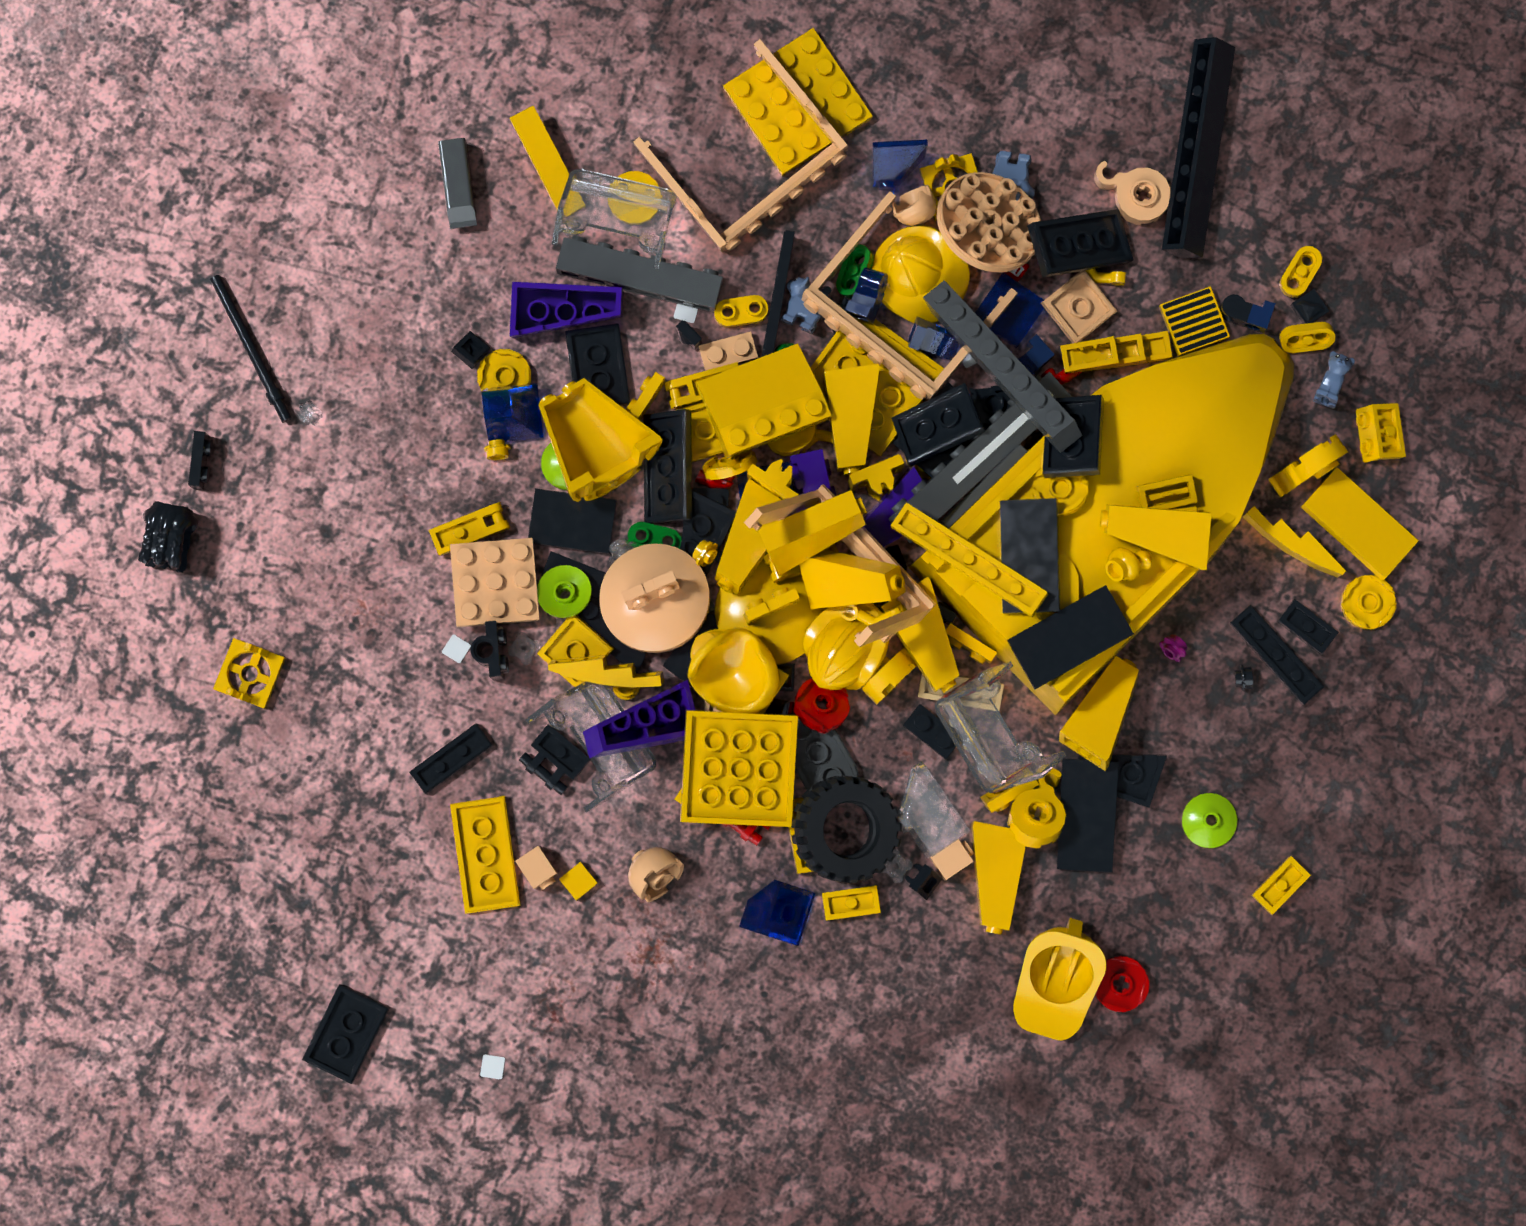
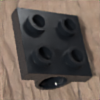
(497, 662)

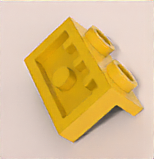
(1380, 432)

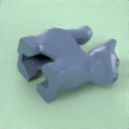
(1017, 172)
(796, 308)
(1333, 380)

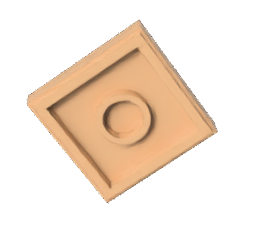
(1078, 307)

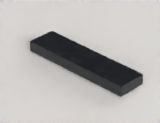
(1276, 655)

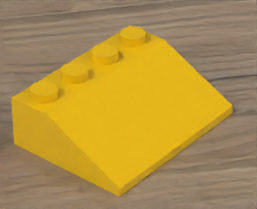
(763, 400)

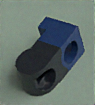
(1245, 314)

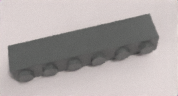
(637, 273)

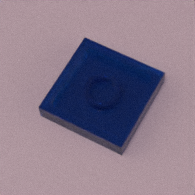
(1018, 316)

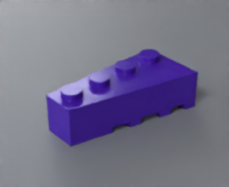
(559, 306)
(645, 725)

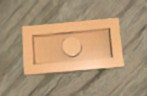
(728, 351)

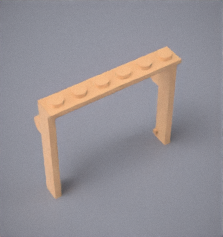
(789, 189)
(861, 337)
(862, 545)

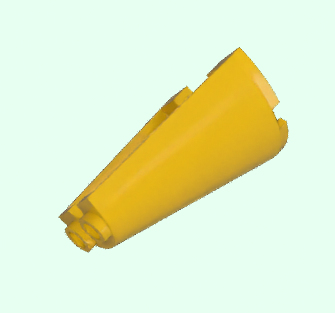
(595, 440)

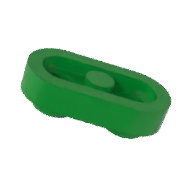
(851, 270)
(654, 534)

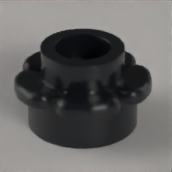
(1244, 678)

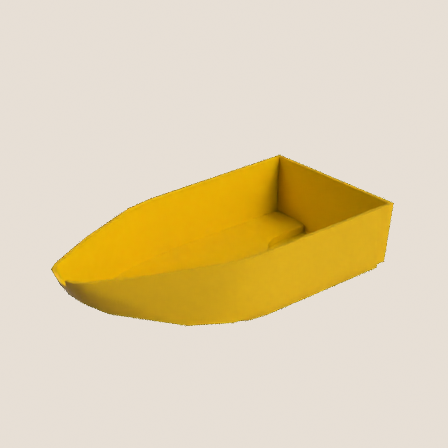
(1181, 417)

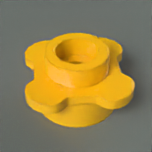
(705, 553)

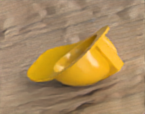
(1058, 981)

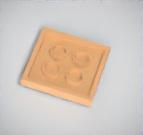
(494, 582)

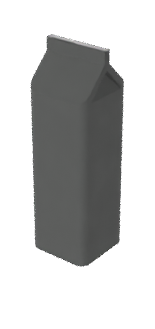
(457, 183)

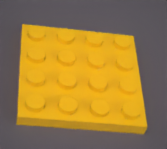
(776, 115)
(891, 395)
(738, 768)

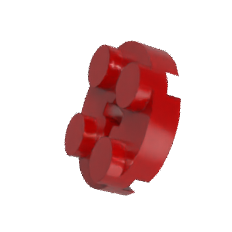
(821, 719)
(1129, 997)

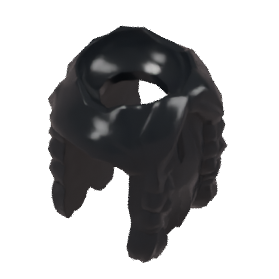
(167, 536)

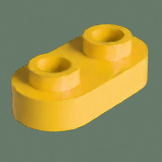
(1299, 272)
(741, 312)
(1307, 337)

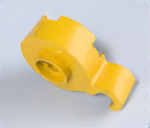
(1313, 463)
(889, 675)
(1042, 804)

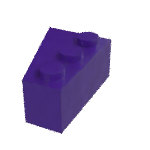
(810, 472)
(877, 518)

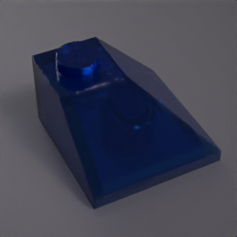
(895, 161)
(512, 412)
(778, 912)

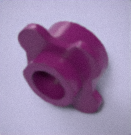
(1173, 647)

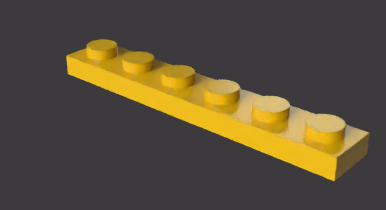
(969, 559)

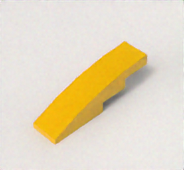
(541, 152)
(1116, 352)
(1304, 549)
(595, 670)

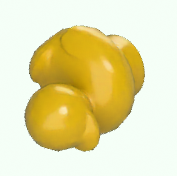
(1126, 565)

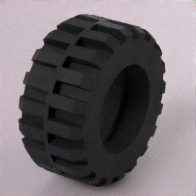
(881, 836)

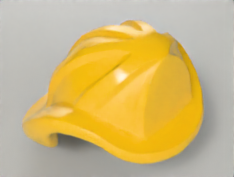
(834, 656)
(733, 670)

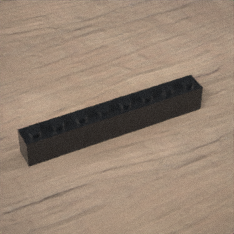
(1198, 148)

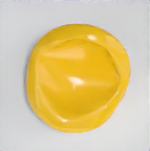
(915, 264)

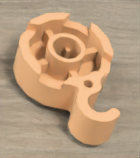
(1125, 190)

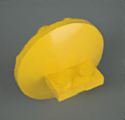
(770, 610)

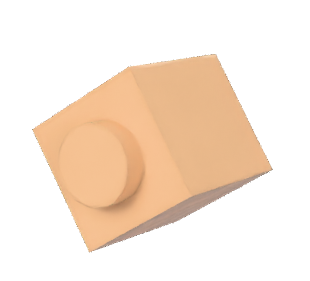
(952, 859)
(537, 868)

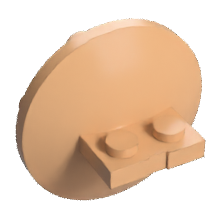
(986, 221)
(654, 598)

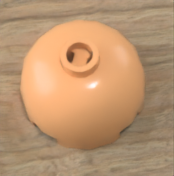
(653, 871)

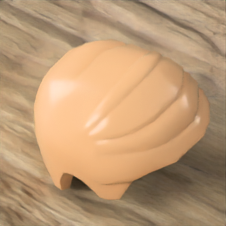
(915, 206)

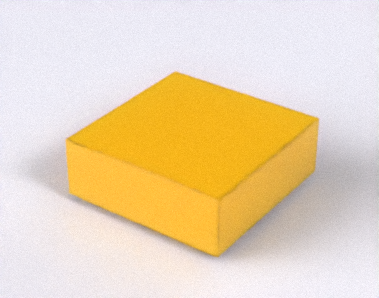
(578, 881)

